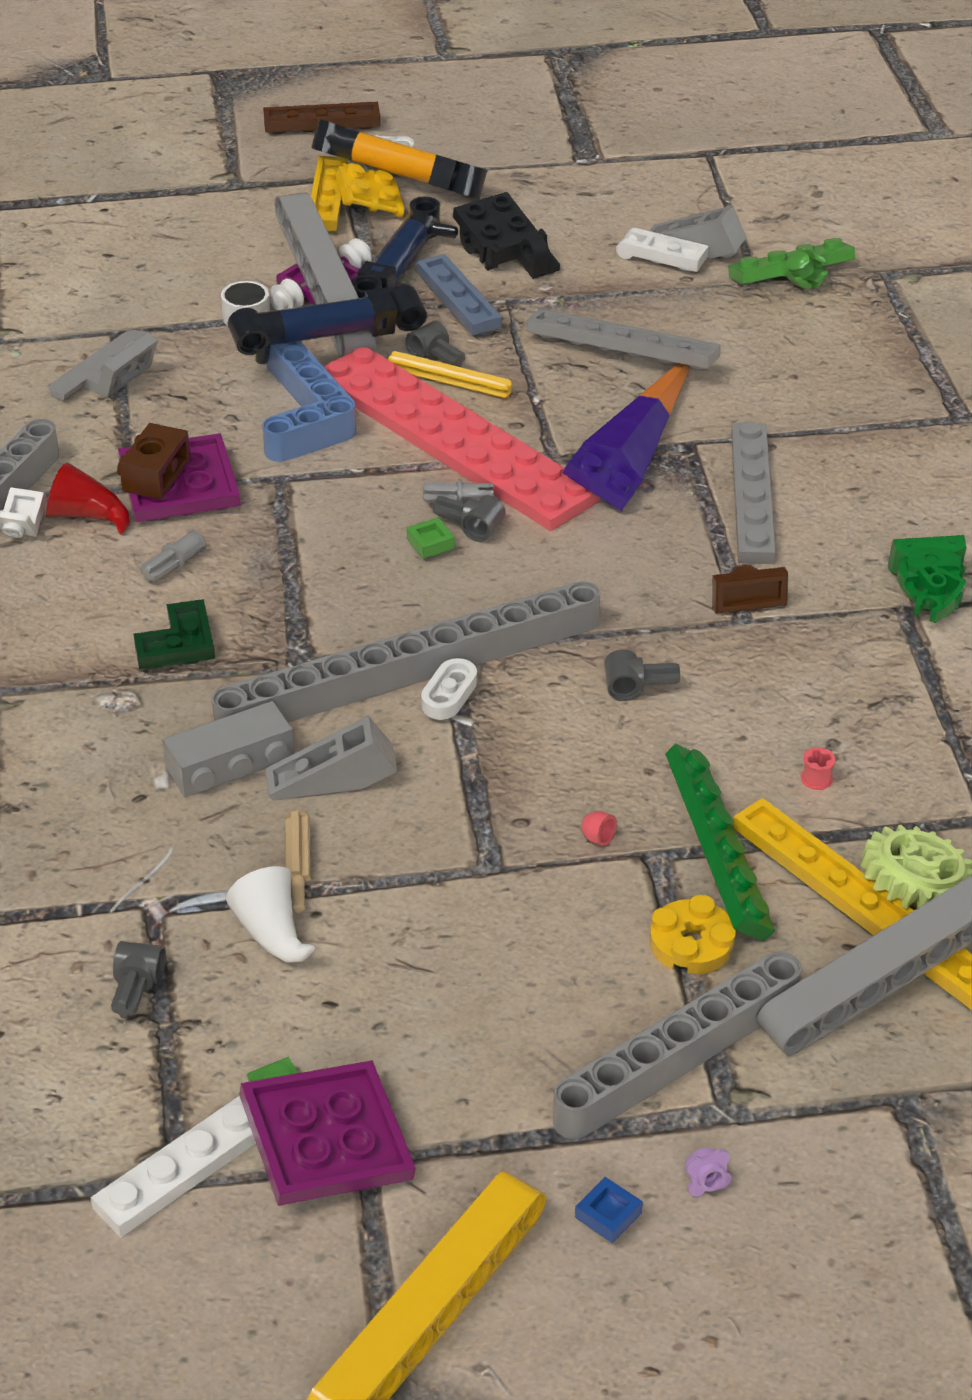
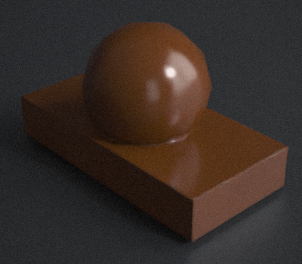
(749, 589)

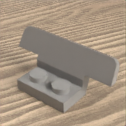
(109, 367)

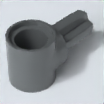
(433, 343)
(476, 517)
(628, 674)
(136, 971)

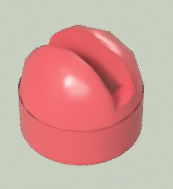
(599, 827)

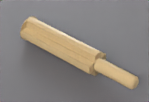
(298, 855)

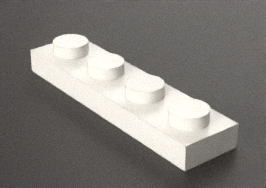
(174, 1169)

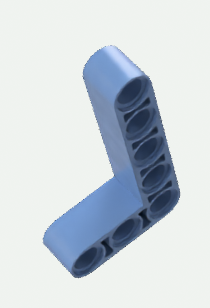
(325, 412)

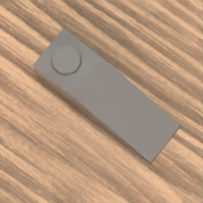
(714, 228)
(335, 764)

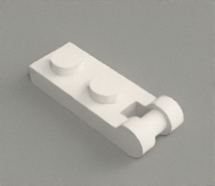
(662, 249)

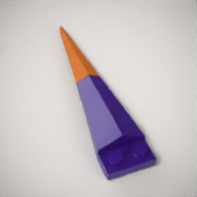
(619, 452)

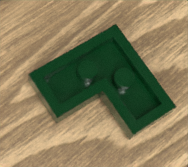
(184, 642)

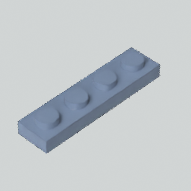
(459, 294)

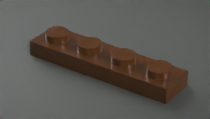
(306, 117)

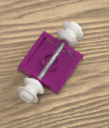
(292, 287)

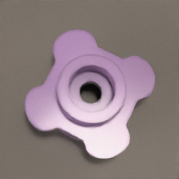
(707, 1171)

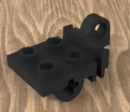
(504, 233)

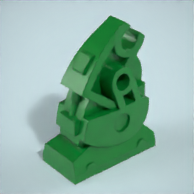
(930, 572)

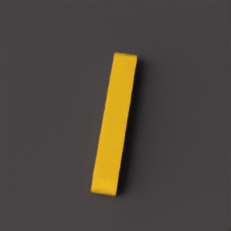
(434, 1293)

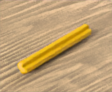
(453, 375)

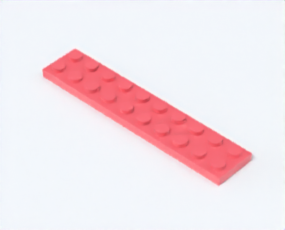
(461, 438)

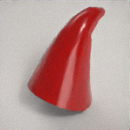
(80, 495)

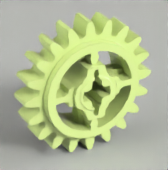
(913, 865)

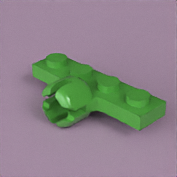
(800, 266)

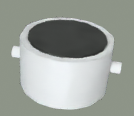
(244, 295)

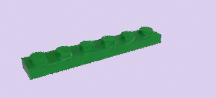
(719, 843)

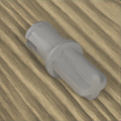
(457, 491)
(173, 556)

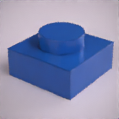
(608, 1209)

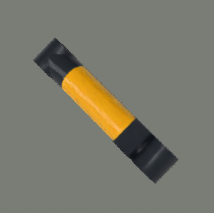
(399, 159)

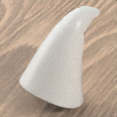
(265, 910)

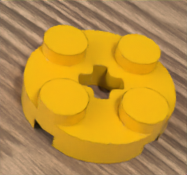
(692, 916)

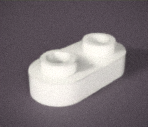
(449, 689)

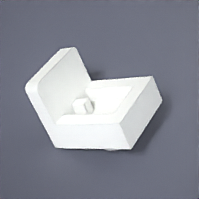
(22, 512)

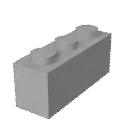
(228, 748)

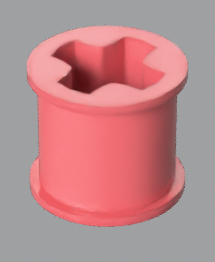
(818, 768)

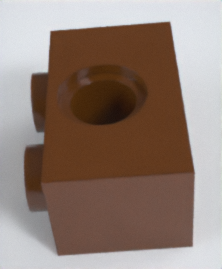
(154, 461)

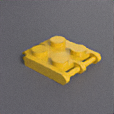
(369, 189)

